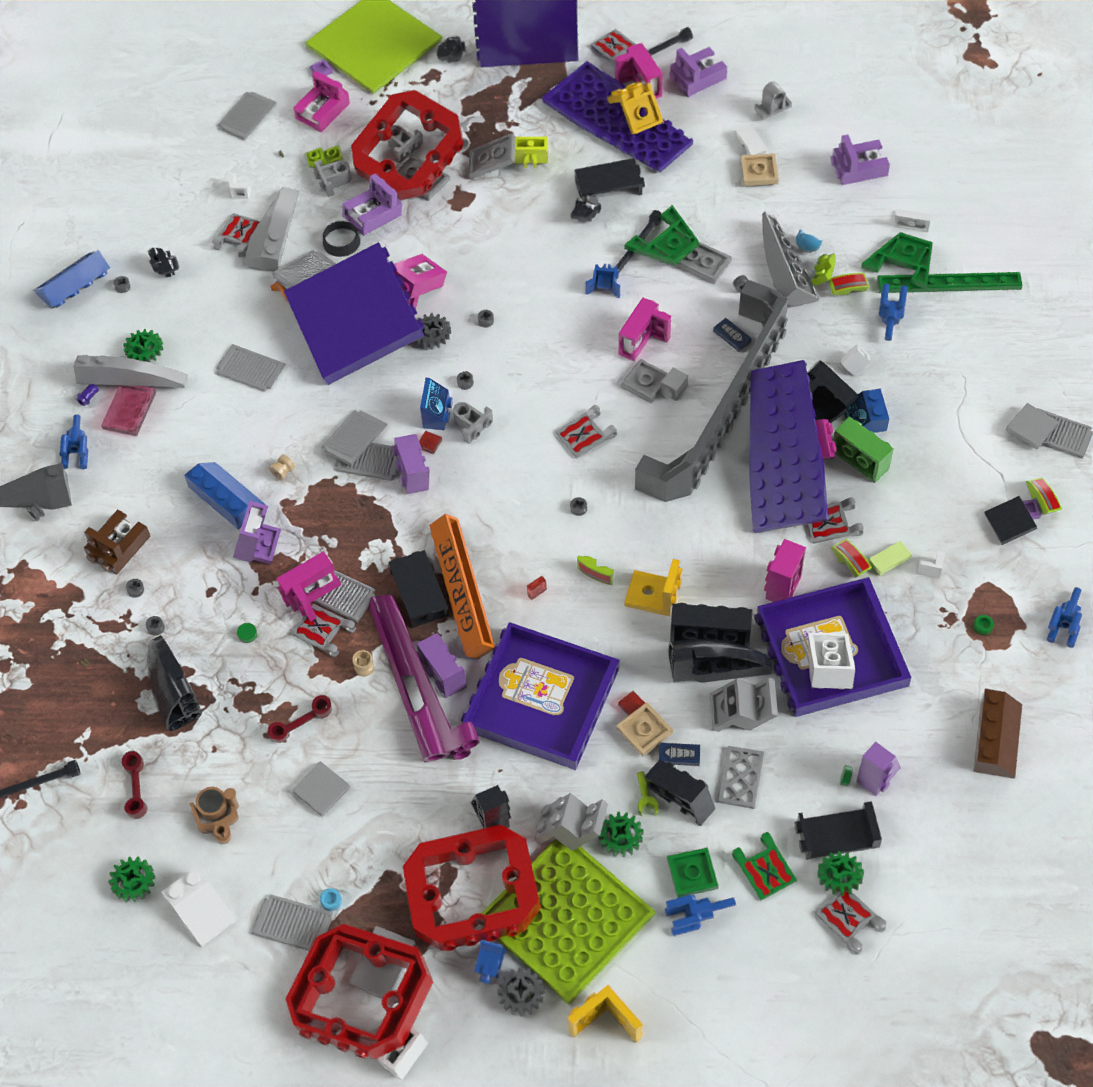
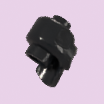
(451, 49)
(586, 208)
(163, 261)

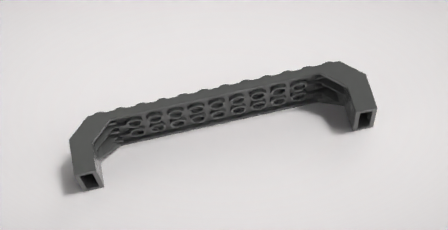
(684, 473)

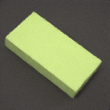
(890, 558)

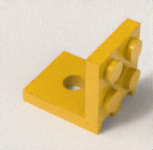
(632, 99)
(663, 590)
(598, 1004)

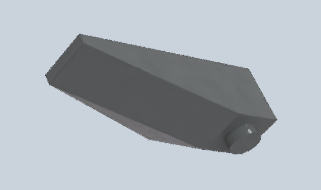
(45, 487)

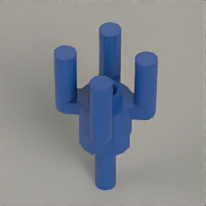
(891, 310)
(74, 442)
(1068, 617)
(694, 911)

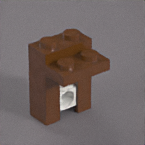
(112, 546)

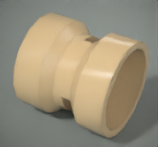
(282, 467)
(363, 663)

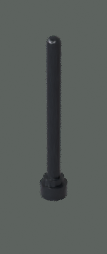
(684, 35)
(654, 220)
(71, 769)

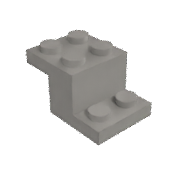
(743, 704)
(571, 821)

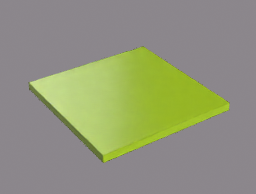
(374, 42)
(580, 923)

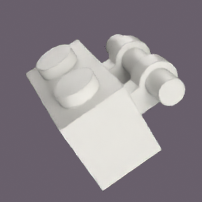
(403, 1058)

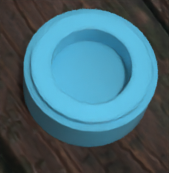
(330, 899)

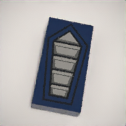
(732, 334)
(680, 753)

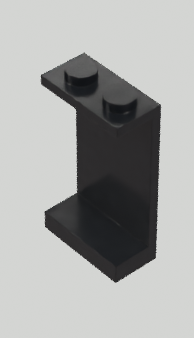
(609, 177)
(419, 588)
(838, 832)

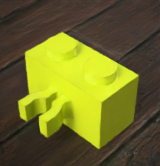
(531, 150)

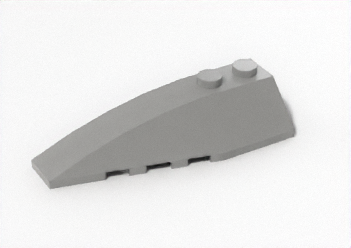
(270, 236)
(784, 265)
(125, 371)

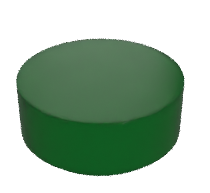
(983, 625)
(247, 632)
(846, 775)

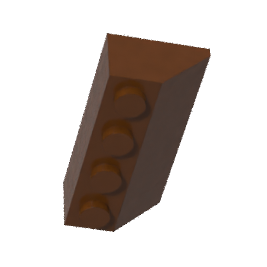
(998, 734)

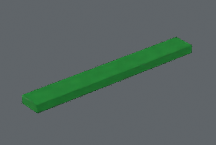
(955, 282)

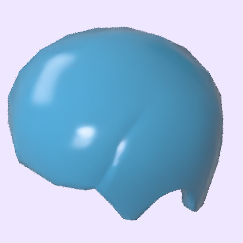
(807, 242)

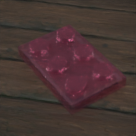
(128, 409)

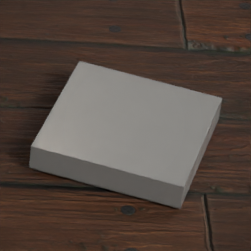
(644, 381)
(1032, 426)
(321, 788)

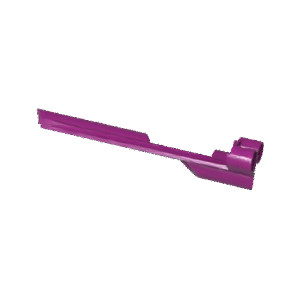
(429, 723)

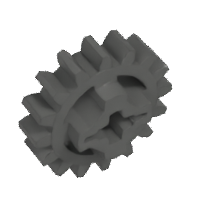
(433, 331)
(512, 991)

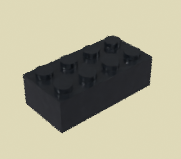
(711, 623)

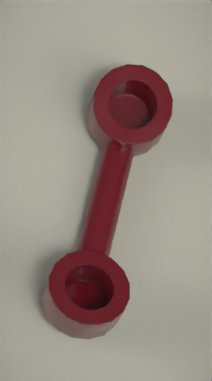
(321, 708)
(133, 764)

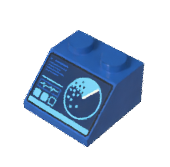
(435, 405)
(870, 410)

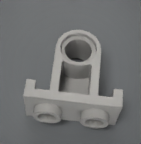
(773, 101)
(403, 142)
(332, 175)
(472, 421)

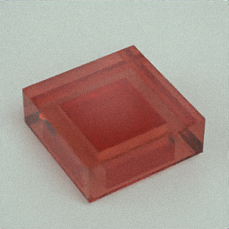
(430, 442)
(536, 587)
(630, 703)

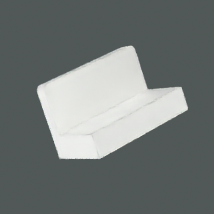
(912, 220)

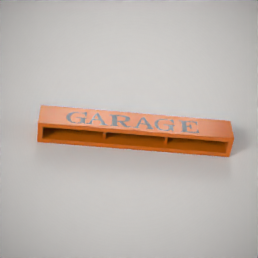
(461, 587)

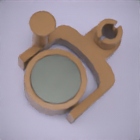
(212, 806)

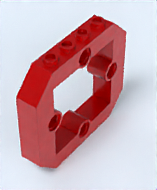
(384, 119)
(496, 925)
(397, 1020)

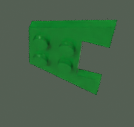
(671, 244)
(906, 252)

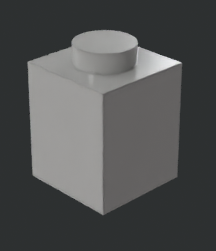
(674, 384)

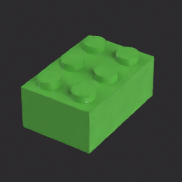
(862, 449)

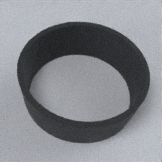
(341, 251)

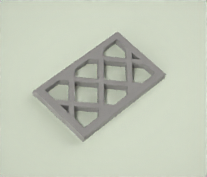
(750, 788)

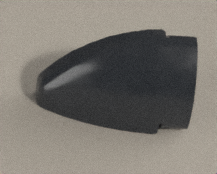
(829, 393)
(709, 654)
(169, 688)

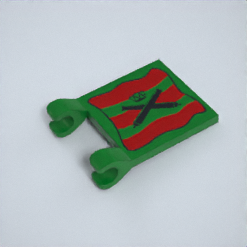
(766, 870)

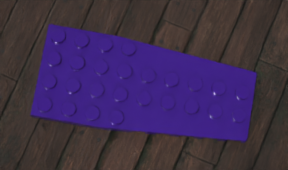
(585, 103)
(784, 450)

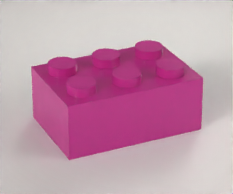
(784, 571)

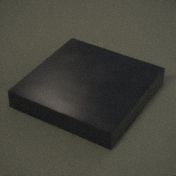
(1010, 520)

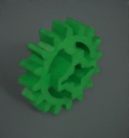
(152, 343)
(621, 843)
(840, 875)
(136, 886)

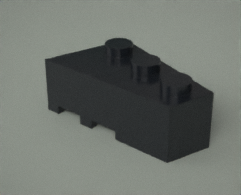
(682, 789)
(492, 807)

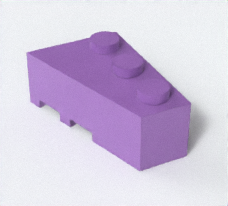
(411, 464)
(441, 665)
(877, 769)

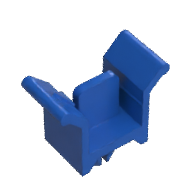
(604, 278)
(489, 961)

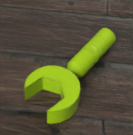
(646, 800)

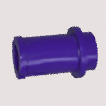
(85, 397)

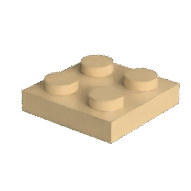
(759, 169)
(644, 729)

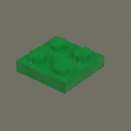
(692, 872)

